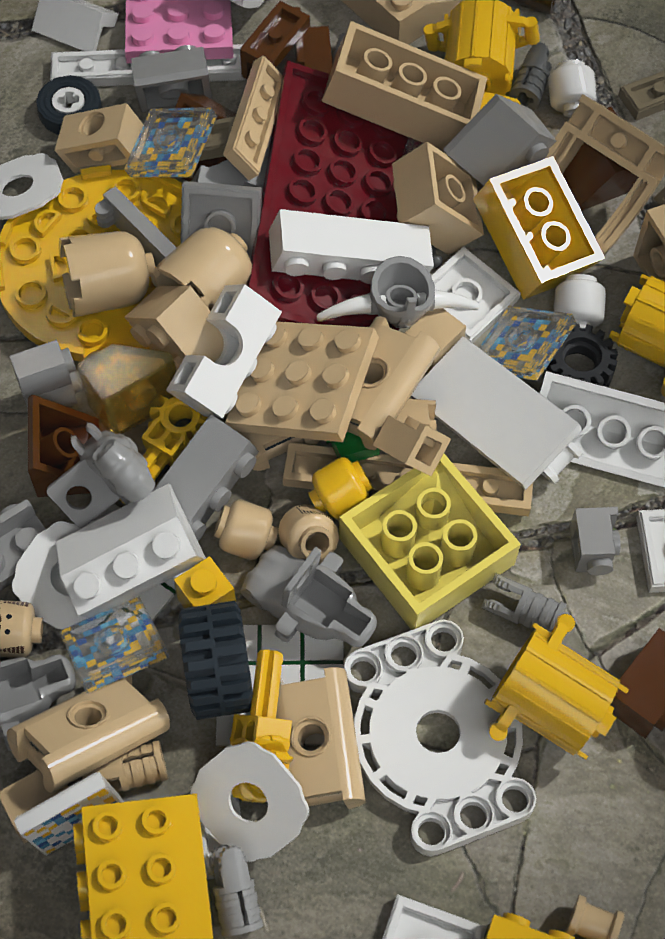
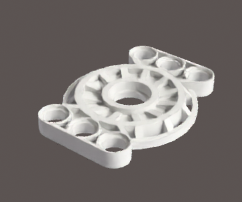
(444, 779)

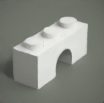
(245, 325)

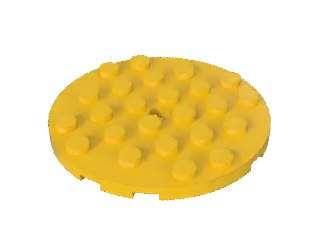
(33, 270)

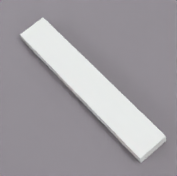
(111, 68)

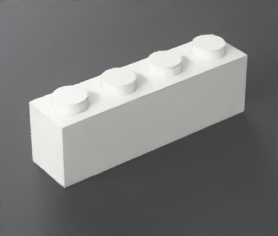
(342, 245)

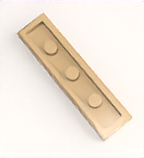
(254, 119)

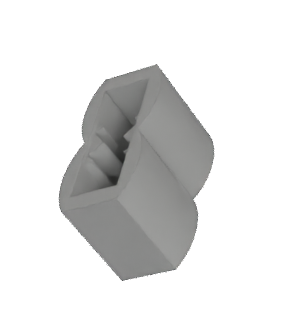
(47, 373)

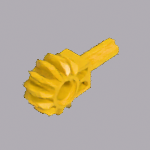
(163, 439)
(262, 724)

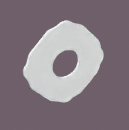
(45, 187)
(33, 578)
(284, 796)

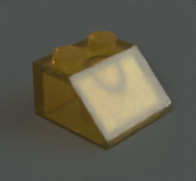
(125, 383)

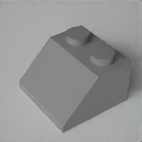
(164, 76)
(500, 140)

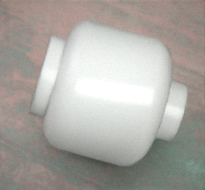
(568, 84)
(582, 298)

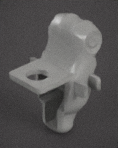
(108, 469)
(308, 597)
(31, 687)

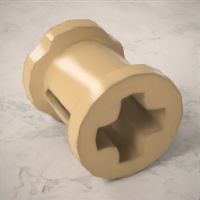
(593, 922)

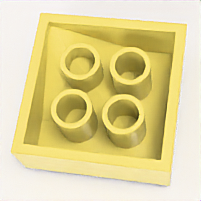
(428, 542)

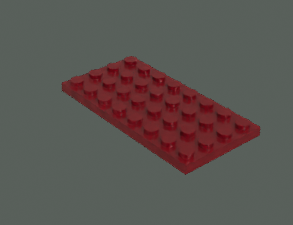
(321, 165)

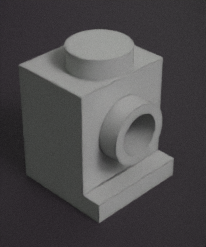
(594, 539)

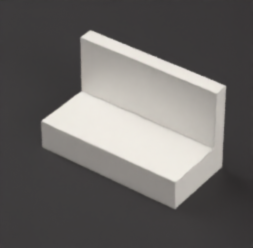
(73, 22)

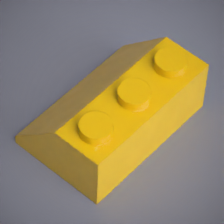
(537, 227)

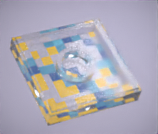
(171, 142)
(527, 339)
(114, 644)

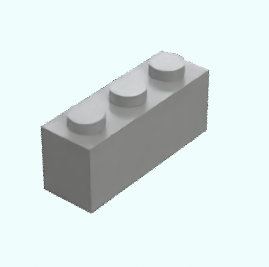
(209, 471)

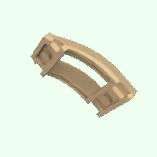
(623, 145)

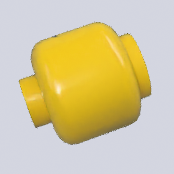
(339, 487)

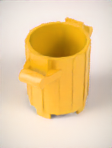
(483, 39)
(644, 322)
(555, 691)

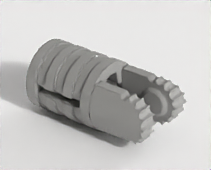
(531, 606)
(234, 892)

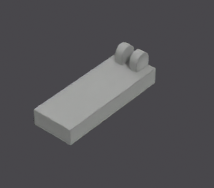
(122, 213)

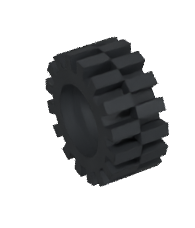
(593, 347)

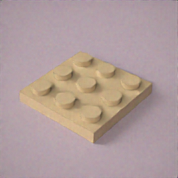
(305, 382)

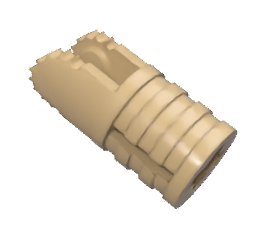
(135, 768)

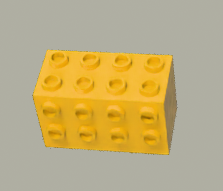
(143, 870)

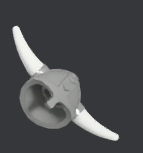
(401, 294)

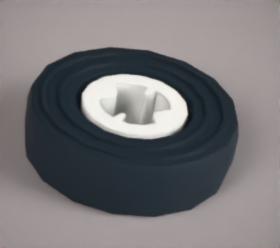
(60, 92)

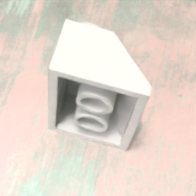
(127, 552)

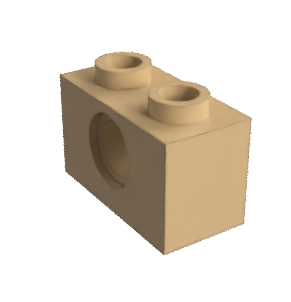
(98, 137)

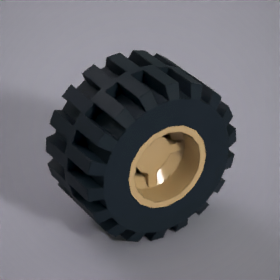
(215, 660)

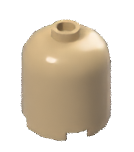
(206, 263)
(104, 271)

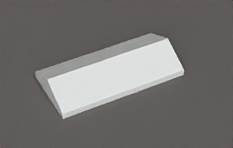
(618, 428)

